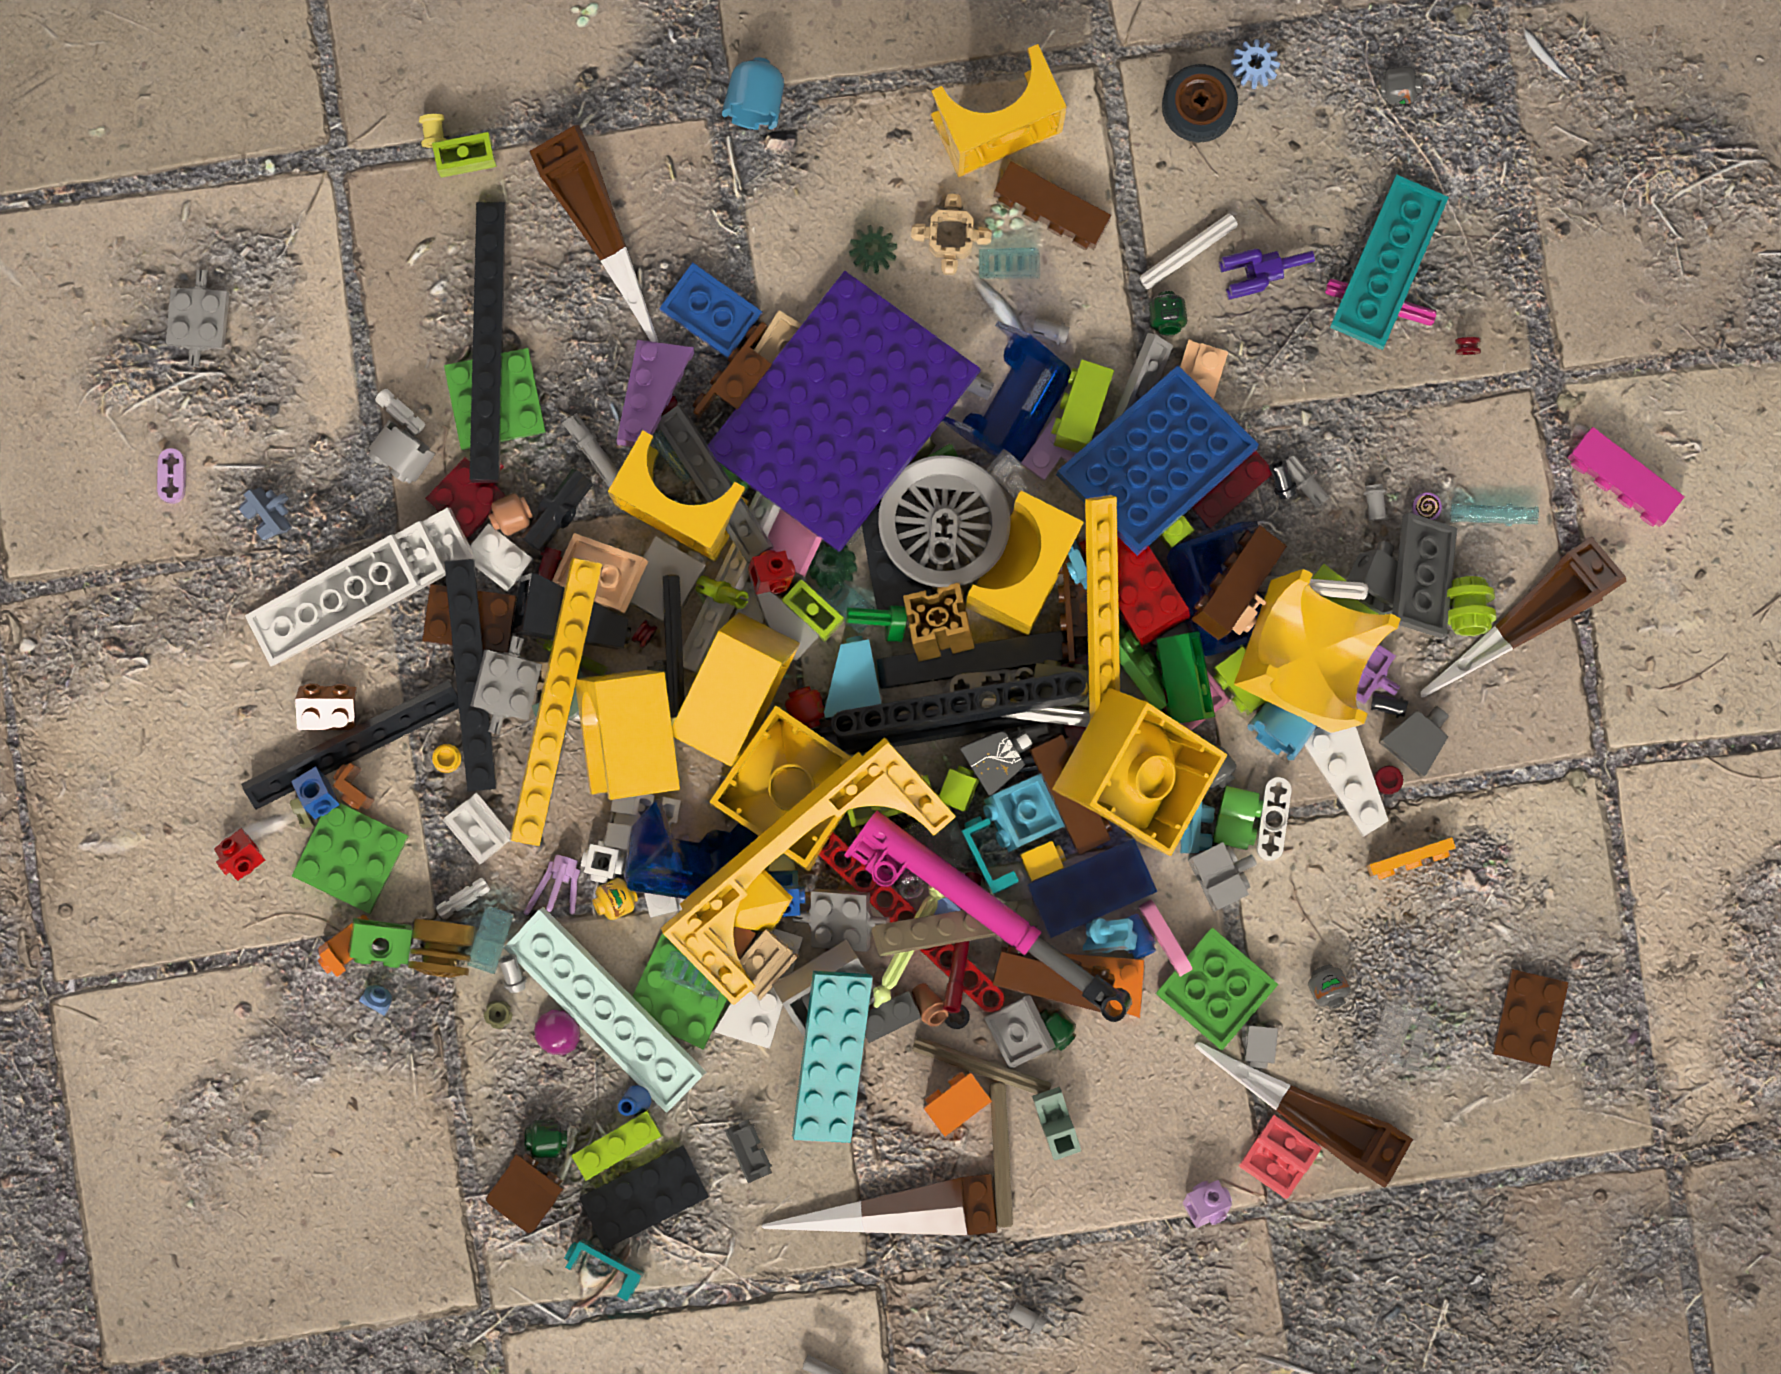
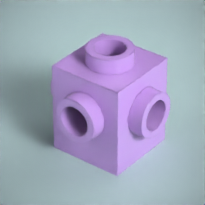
(1208, 1203)

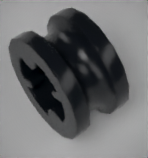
(954, 1025)

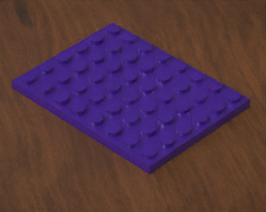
(842, 410)

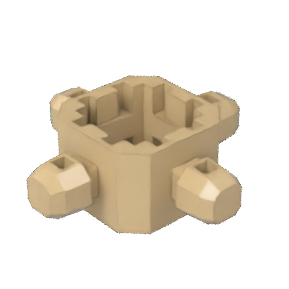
(921, 232)

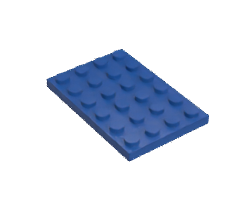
(1159, 458)

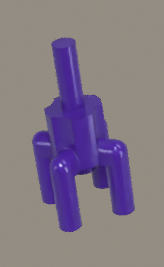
(1259, 269)

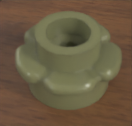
(490, 1014)

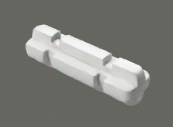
(400, 412)
(462, 898)

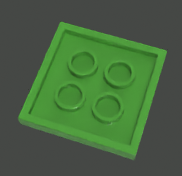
(520, 400)
(350, 857)
(1219, 990)
(673, 1006)

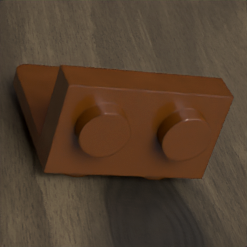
(525, 1192)

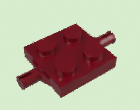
(467, 500)

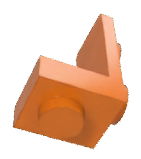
(335, 951)

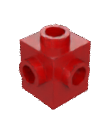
(771, 572)
(238, 855)

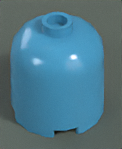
(754, 94)
(1281, 730)

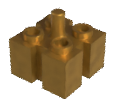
(938, 622)

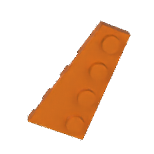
(1127, 975)

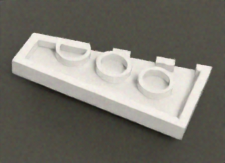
(1348, 773)
(756, 1019)

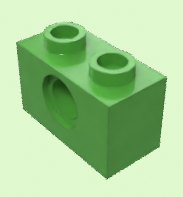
(366, 931)

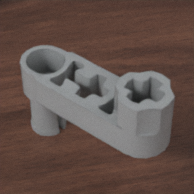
(974, 680)

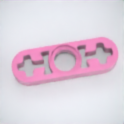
(1165, 937)

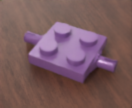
(1375, 675)

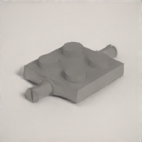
(197, 318)
(506, 685)
(840, 917)

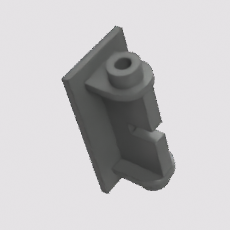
(744, 1144)

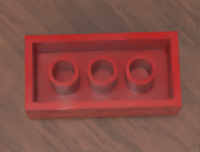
(1145, 594)

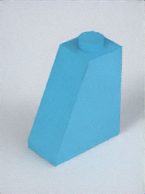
(853, 679)

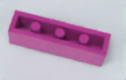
(1625, 477)

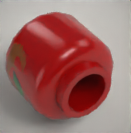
(806, 706)

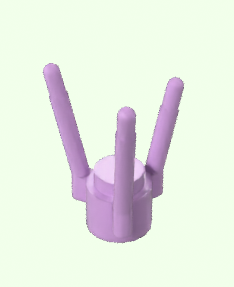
(562, 869)

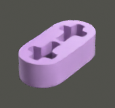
(178, 476)

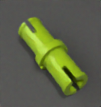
(722, 592)

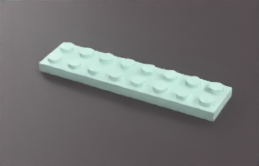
(605, 1009)

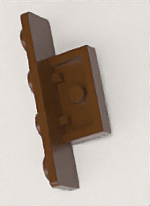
(739, 377)
(1076, 617)

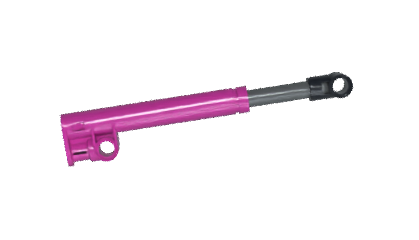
(886, 843)

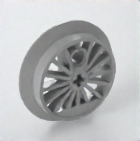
(945, 475)

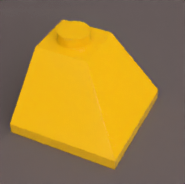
(763, 904)

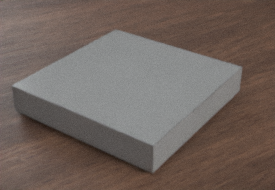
(1019, 1032)

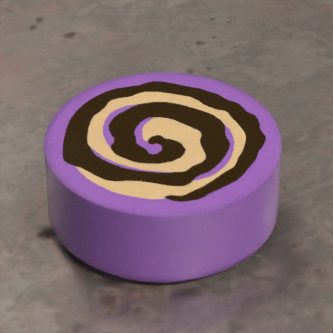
(1427, 506)

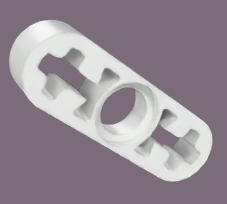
(1263, 839)

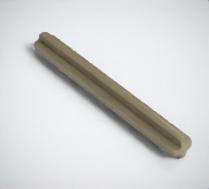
(980, 1066)
(1001, 1155)

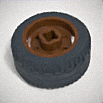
(1212, 89)

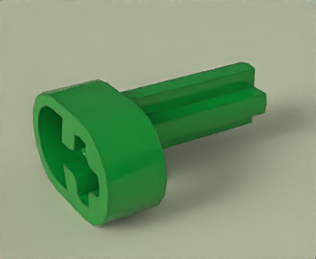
(893, 619)

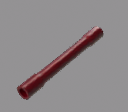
(955, 985)

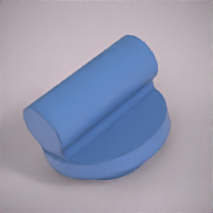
(377, 999)

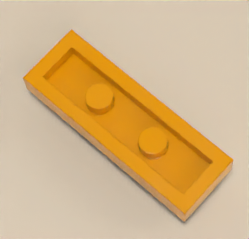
(1412, 858)

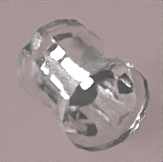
(905, 887)

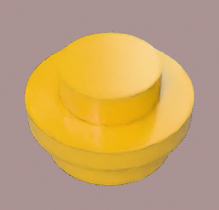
(446, 758)

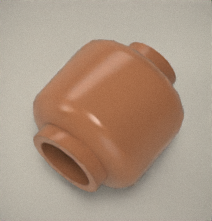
(510, 514)

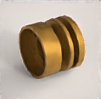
(441, 947)

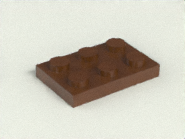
(495, 618)
(1530, 1018)

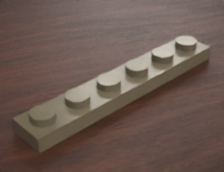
(940, 929)

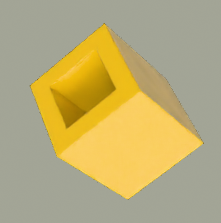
(1043, 860)

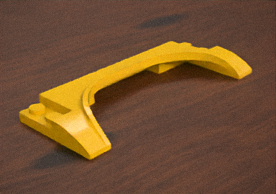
(707, 915)

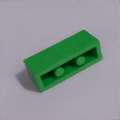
(1185, 677)

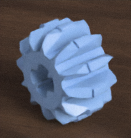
(1260, 54)

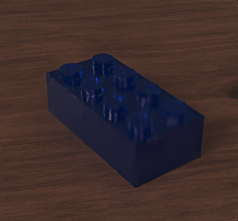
(1091, 888)

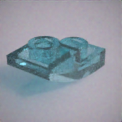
(490, 939)

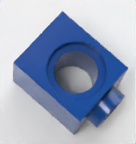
(315, 793)

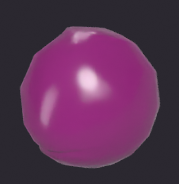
(557, 1032)

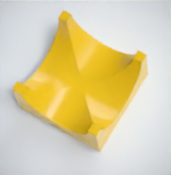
(983, 138)
(692, 525)
(1311, 653)
(776, 774)

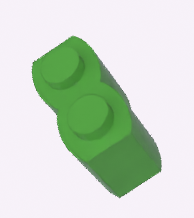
(1237, 817)

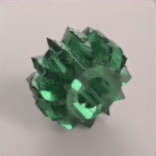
(877, 258)
(842, 570)

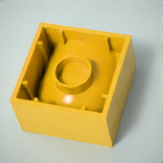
(1029, 567)
(734, 688)
(627, 734)
(1140, 770)

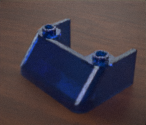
(1021, 402)
(1193, 568)
(676, 866)

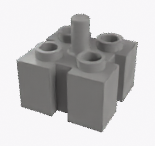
(629, 810)
(1222, 875)

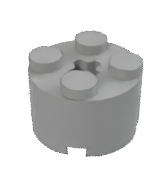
(401, 452)

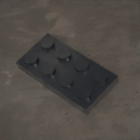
(887, 579)
(644, 1197)

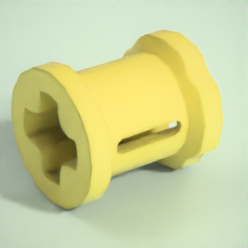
(432, 129)

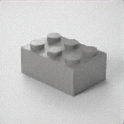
(795, 988)

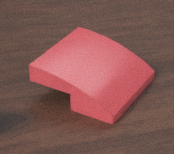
(1280, 1157)

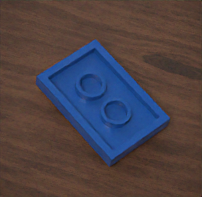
(710, 310)

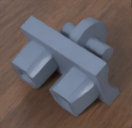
(270, 509)

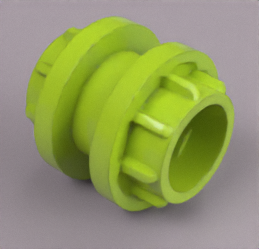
(1470, 609)

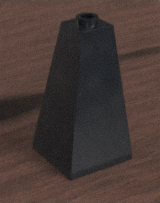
(539, 610)

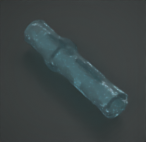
(1494, 514)

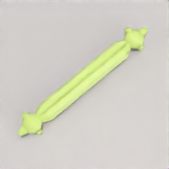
(900, 960)

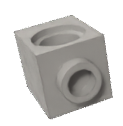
(1260, 1046)

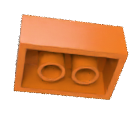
(956, 1103)

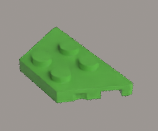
(1141, 668)

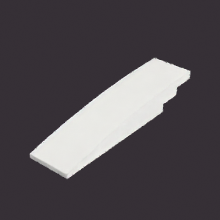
(359, 586)

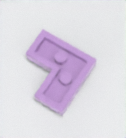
(1045, 455)

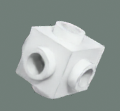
(594, 854)

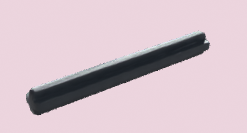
(673, 643)

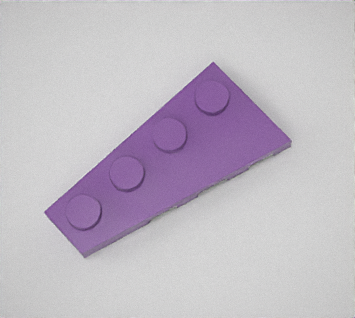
(650, 387)

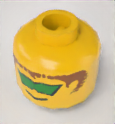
(614, 899)

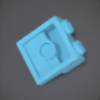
(1022, 813)

